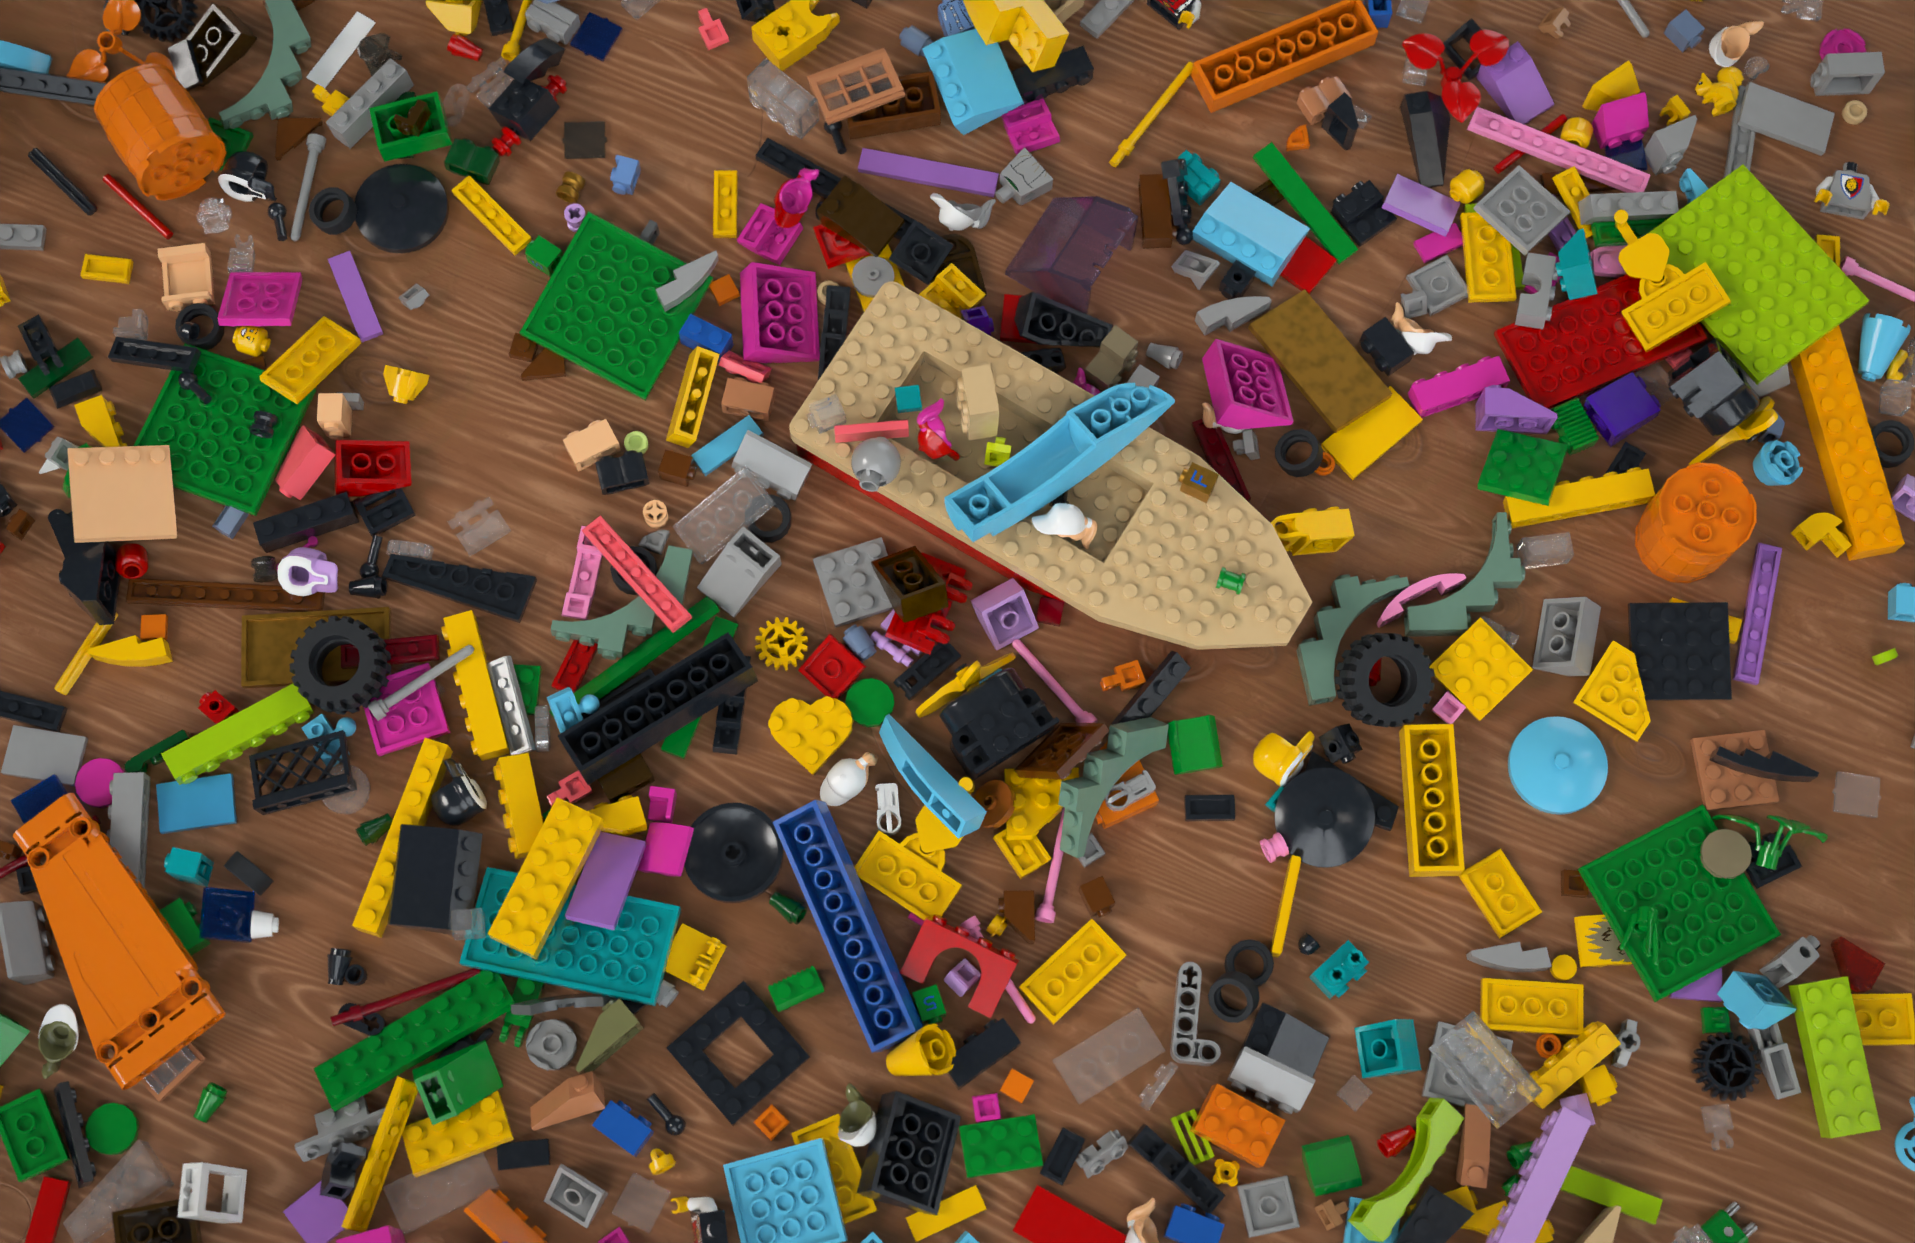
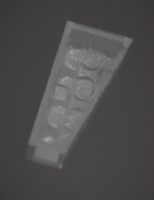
(129, 1184)

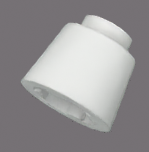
(263, 924)

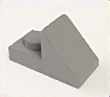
(1196, 267)

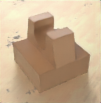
(1553, 21)
(1331, 1214)

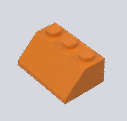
(501, 1221)

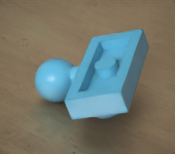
(566, 709)
(321, 726)

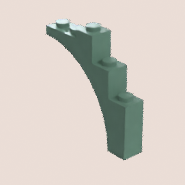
(282, 70)
(1350, 601)
(1450, 615)
(612, 630)
(1101, 770)

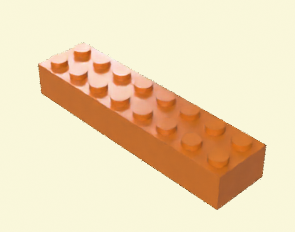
(1283, 53)

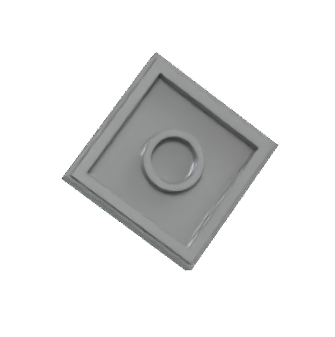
(1440, 283)
(1268, 1206)

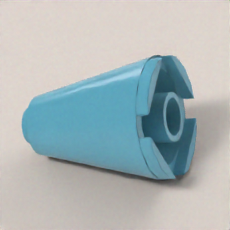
(1879, 344)

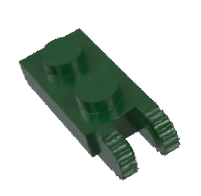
(153, 754)

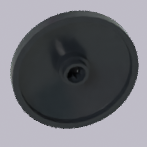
(401, 208)
(1324, 817)
(733, 853)

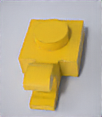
(332, 102)

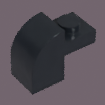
(340, 1170)

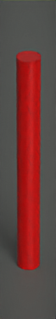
(1515, 155)
(137, 206)

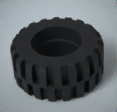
(314, 649)
(1413, 687)

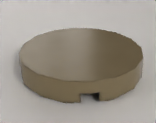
(1725, 854)

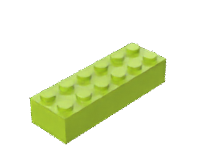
(1834, 1057)

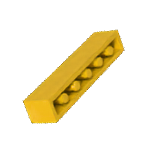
(1584, 498)
(476, 687)

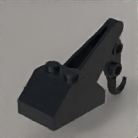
(87, 570)

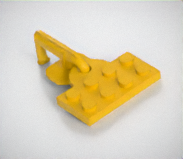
(1665, 304)
(907, 873)

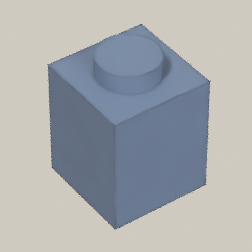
(1684, 31)

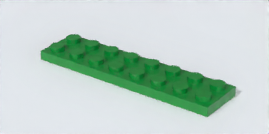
(413, 1038)

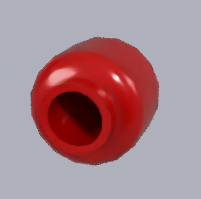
(131, 561)

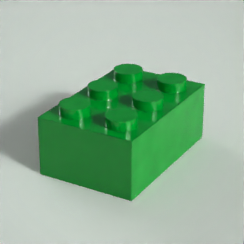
(394, 144)

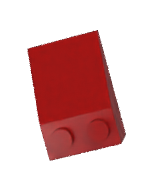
(371, 466)

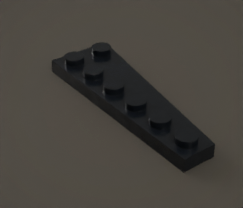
(481, 589)

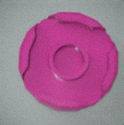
(1842, 42)
(94, 780)

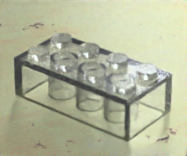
(1485, 1069)

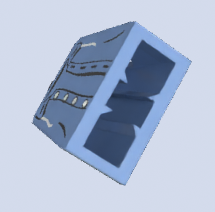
(954, 17)

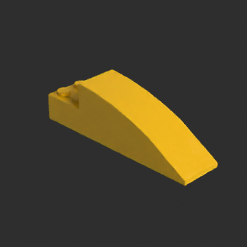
(1025, 23)

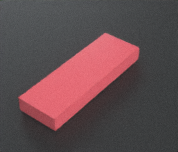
(864, 431)

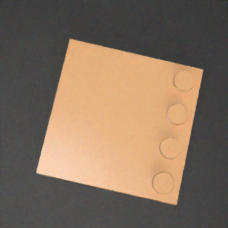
(121, 493)

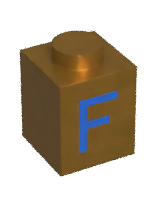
(1198, 482)

